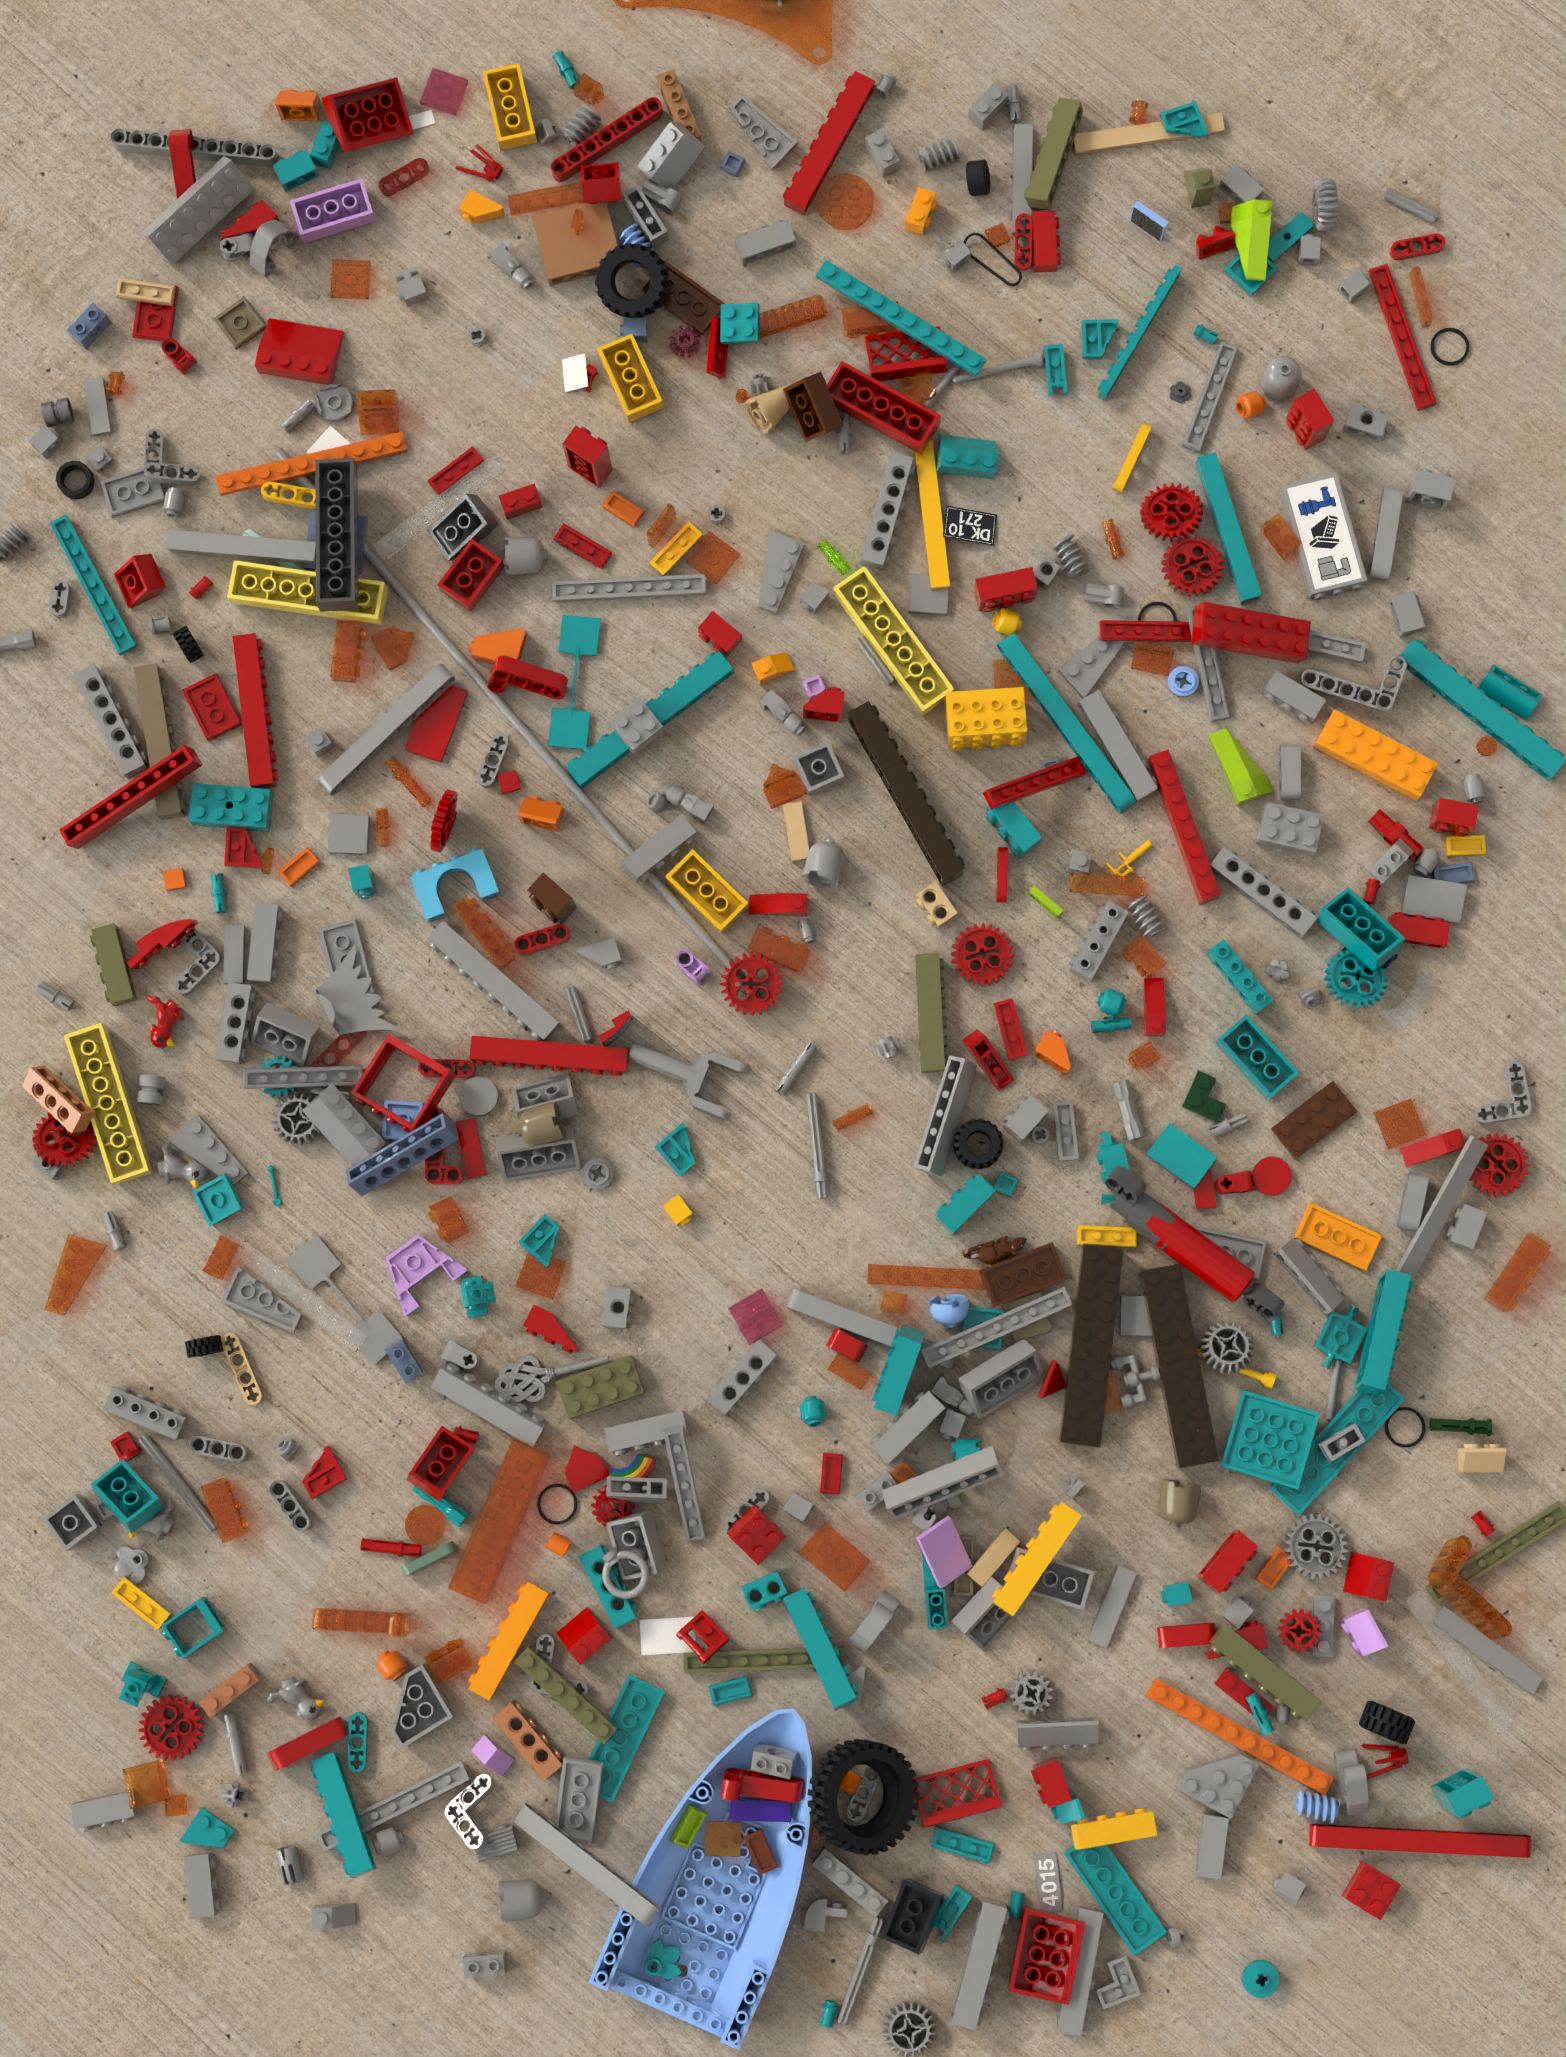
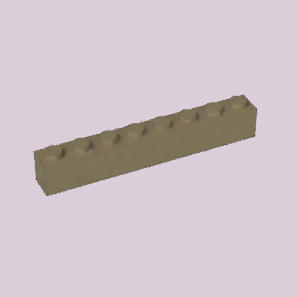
(158, 734)

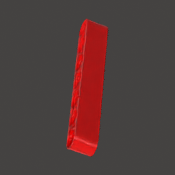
(611, 131)

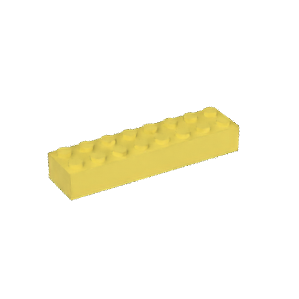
(296, 592)
(893, 640)
(109, 1099)

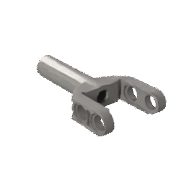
(690, 1074)

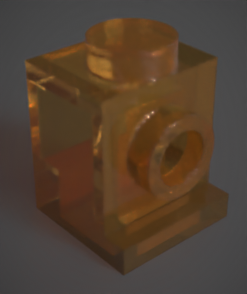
(585, 85)

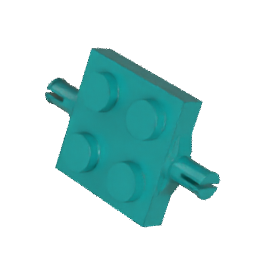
(1340, 1337)

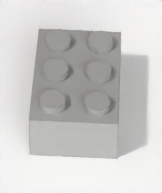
(1289, 829)

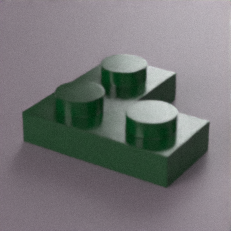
(1199, 1100)

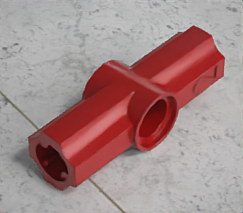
(1393, 831)

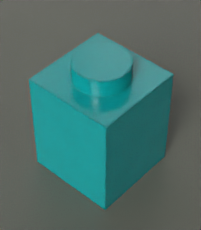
(1176, 1594)

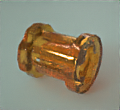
(1138, 112)
(115, 383)

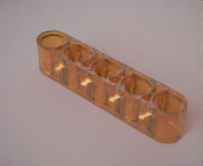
(791, 315)

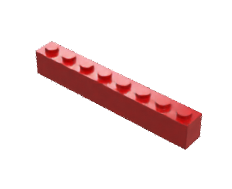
(829, 142)
(254, 711)
(130, 797)
(1184, 827)
(549, 1054)

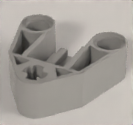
(266, 240)
(874, 1621)
(1352, 1782)

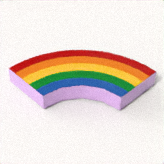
(638, 1468)

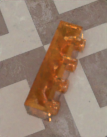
(486, 936)
(1518, 1272)

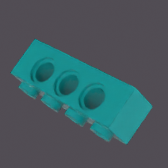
(1239, 977)
(617, 1616)

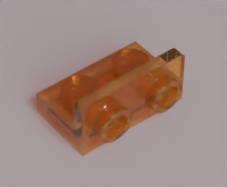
(1280, 536)
(1152, 658)
(1144, 957)
(448, 1660)

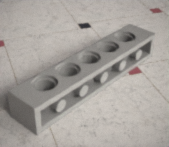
(897, 464)
(86, 679)
(1266, 903)

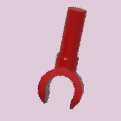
(591, 372)

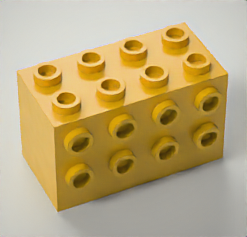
(985, 718)

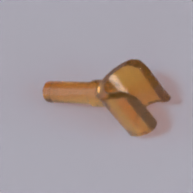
(741, 396)

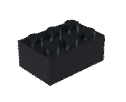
(913, 1916)

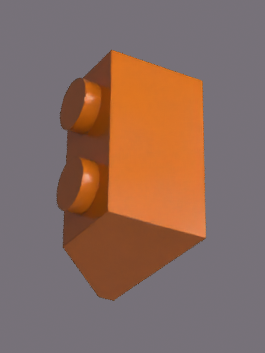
(298, 105)
(541, 813)
(1053, 1051)

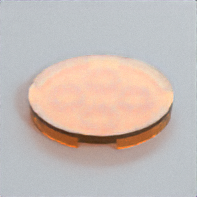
(845, 201)

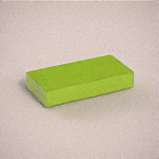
(1045, 901)
(688, 1826)

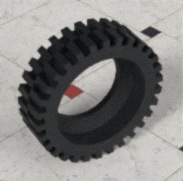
(896, 1803)

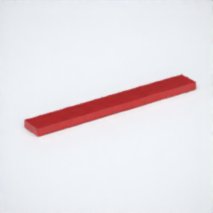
(1402, 337)

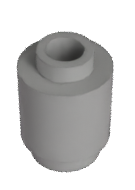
(173, 502)
(1474, 789)
(1426, 862)

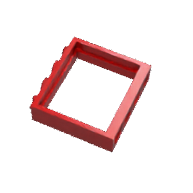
(377, 1065)

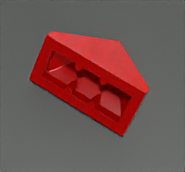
(1053, 1380)

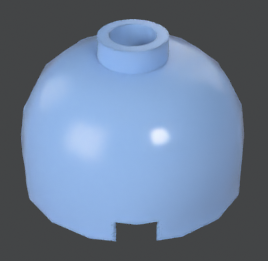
(950, 1309)

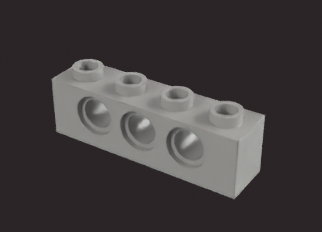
(230, 1013)
(718, 1397)

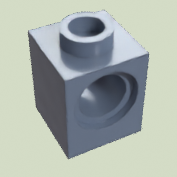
(635, 326)

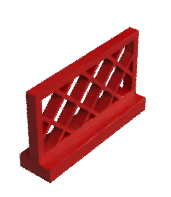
(907, 366)
(965, 1809)

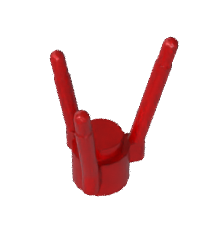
(492, 168)
(1396, 1758)

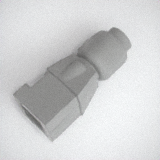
(510, 266)
(782, 712)
(691, 804)
(952, 1396)

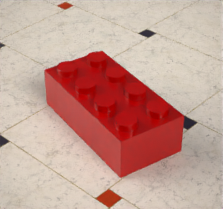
(587, 456)

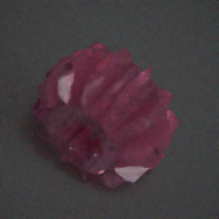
(690, 345)

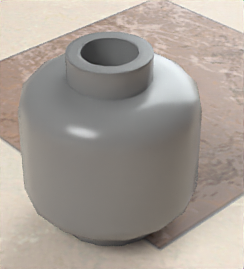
(387, 1842)

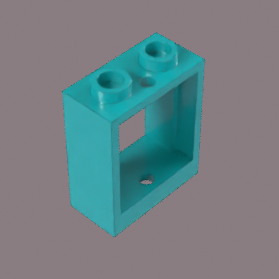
(211, 1617)

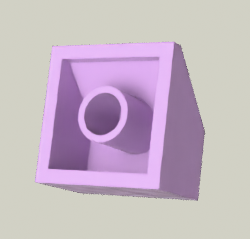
(1363, 1632)

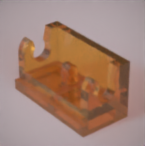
(221, 1257)

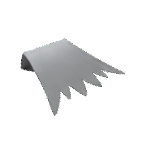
(346, 1000)

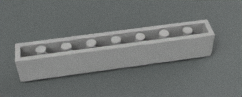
(497, 984)

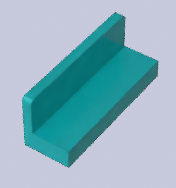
(1510, 692)

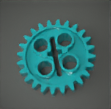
(1353, 994)

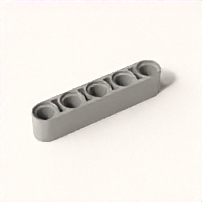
(1385, 533)

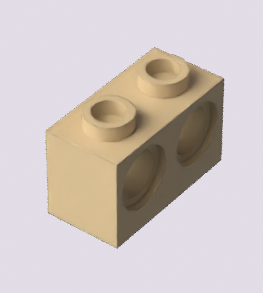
(941, 903)

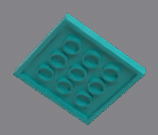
(1270, 1440)

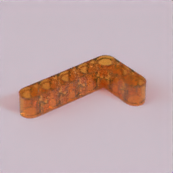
(1460, 1594)
(362, 1621)

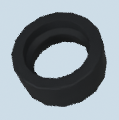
(68, 467)

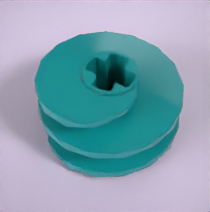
(1269, 1984)

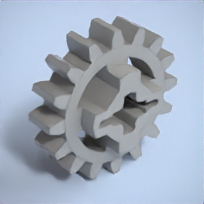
(1023, 1698)

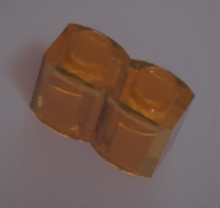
(448, 1220)

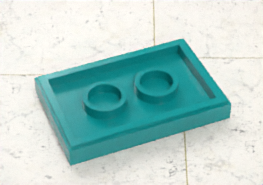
(1181, 1156)

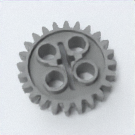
(1313, 1565)

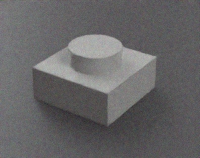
(99, 458)

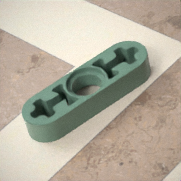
(429, 1558)

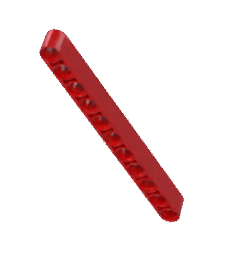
(1420, 1840)

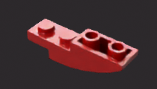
(167, 936)

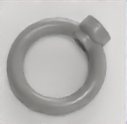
(614, 1556)

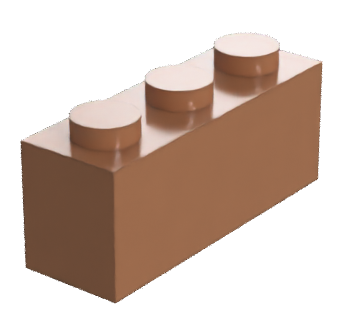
(230, 1690)

